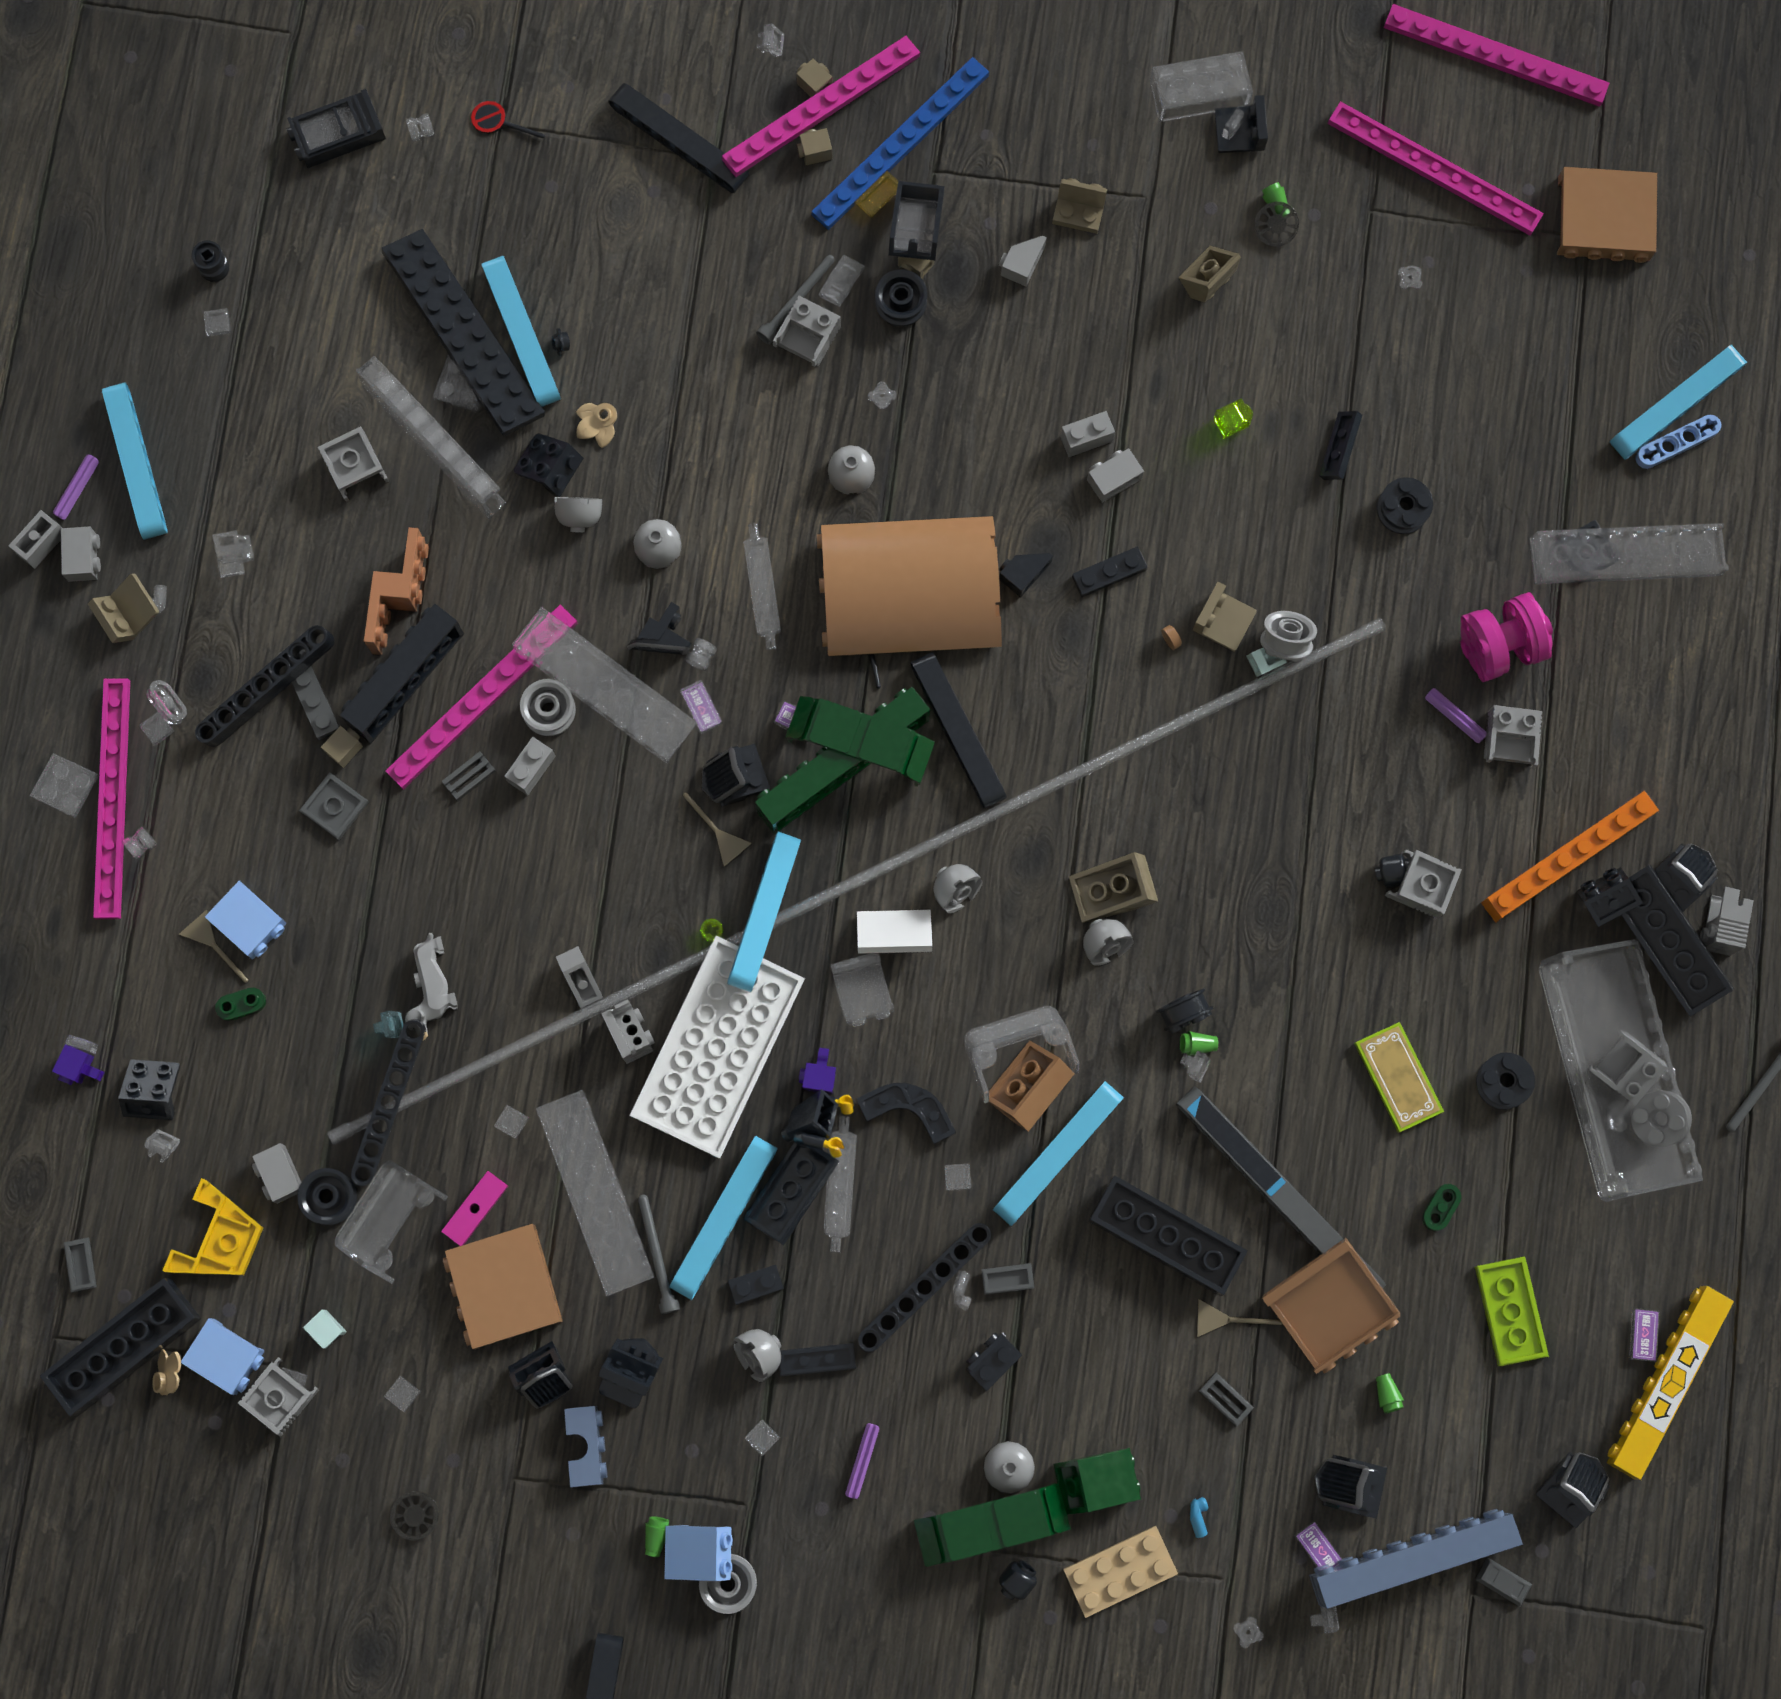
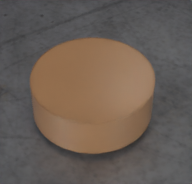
(1171, 637)

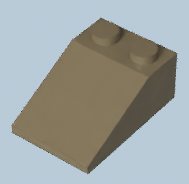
(1113, 887)

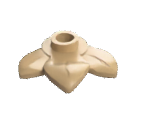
(594, 426)
(167, 1380)

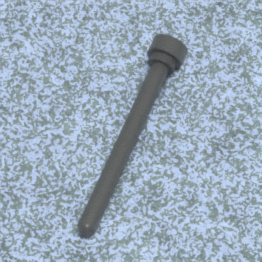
(768, 331)
(1754, 1095)
(668, 1301)

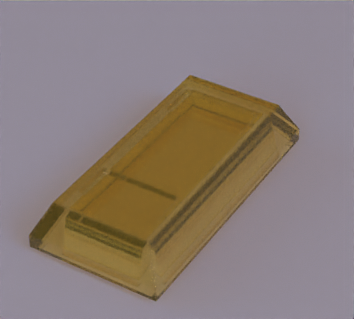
(878, 194)

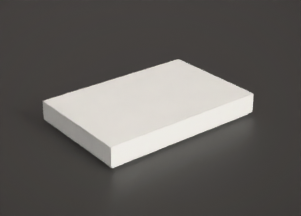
(894, 931)

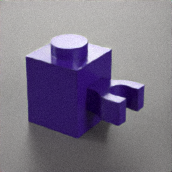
(74, 1065)
(818, 1075)

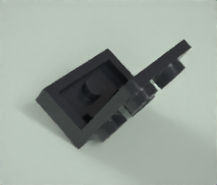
(549, 463)

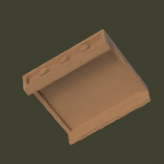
(1608, 214)
(502, 1286)
(1332, 1306)

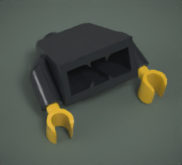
(813, 1122)

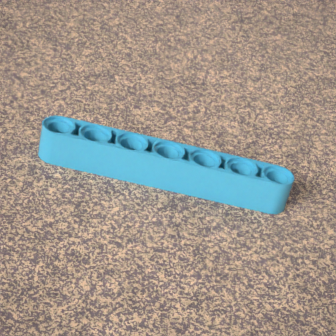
(521, 331)
(1678, 402)
(134, 461)
(764, 912)
(1058, 1153)
(723, 1218)

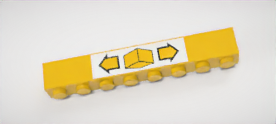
(1670, 1382)

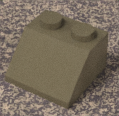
(1209, 272)

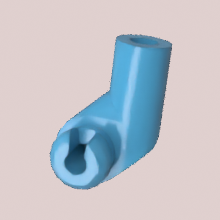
(1196, 1507)

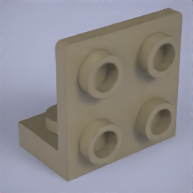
(1079, 205)
(125, 610)
(1224, 619)

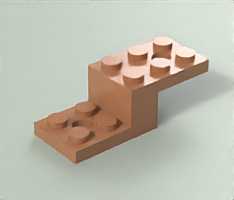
(395, 592)

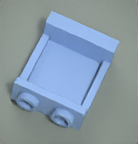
(246, 920)
(223, 1357)
(698, 1553)

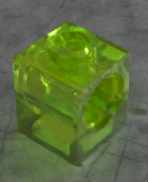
(1233, 418)

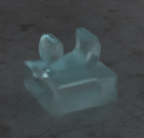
(390, 1025)

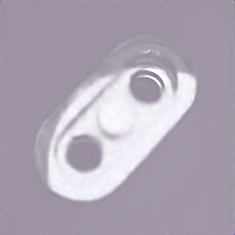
(168, 704)

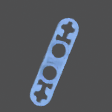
(1678, 441)

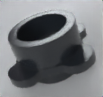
(560, 341)

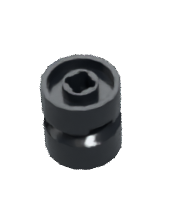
(210, 261)

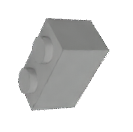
(1087, 434)
(1115, 474)
(37, 539)
(80, 553)
(530, 766)
(277, 1173)

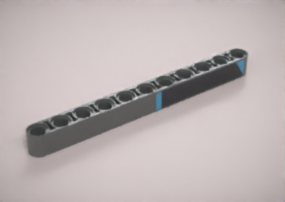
(1261, 1173)

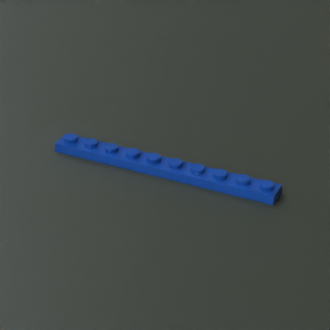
(900, 142)

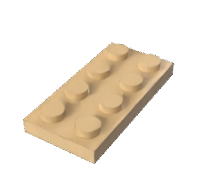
(1120, 1571)

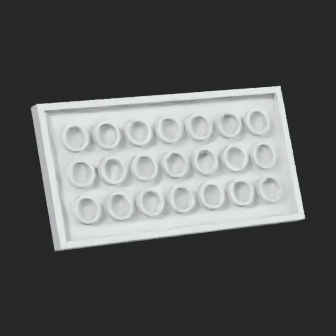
(715, 1051)

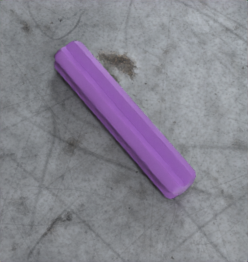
(75, 487)
(1456, 715)
(862, 1461)

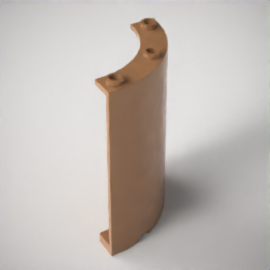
(910, 586)

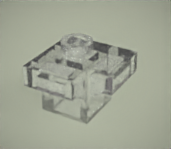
(231, 552)

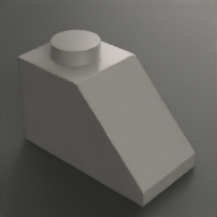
(1022, 260)
(579, 977)

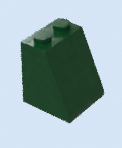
(1098, 1481)

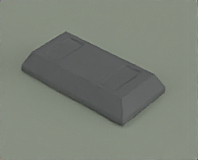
(80, 1264)
(1007, 1278)
(1503, 1582)

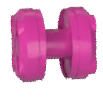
(1524, 631)

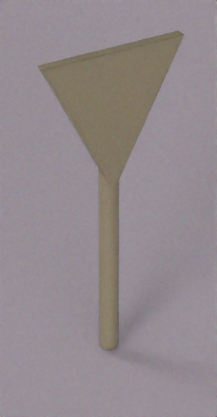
(729, 845)
(202, 932)
(1211, 1319)

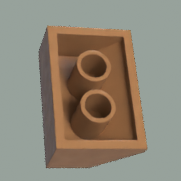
(1029, 1085)

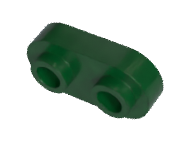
(240, 1004)
(1441, 1208)

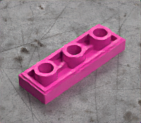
(464, 1221)

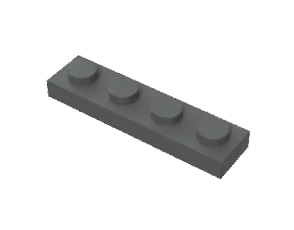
(315, 702)

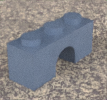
(589, 1469)

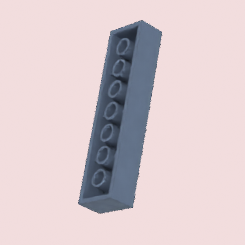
(1415, 1559)

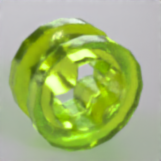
(714, 923)

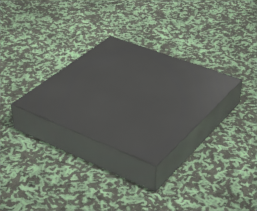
(334, 806)

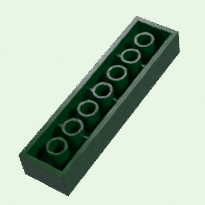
(831, 768)

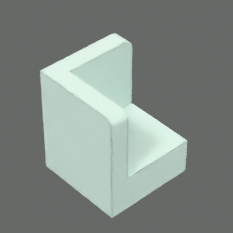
(1263, 663)
(324, 1328)

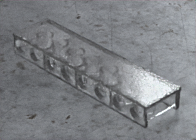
(430, 436)
(1628, 553)
(604, 685)
(595, 1193)

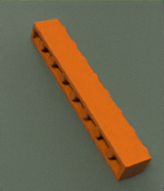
(1569, 856)

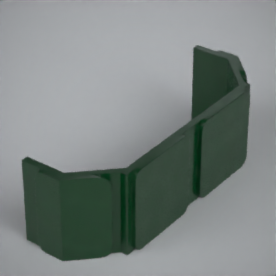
(861, 736)
(992, 1525)

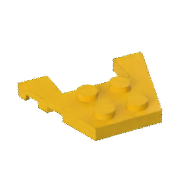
(227, 1242)

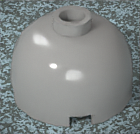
(851, 470)
(577, 512)
(657, 543)
(955, 885)
(1106, 939)
(759, 1352)
(1009, 1467)

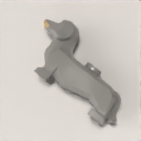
(433, 984)

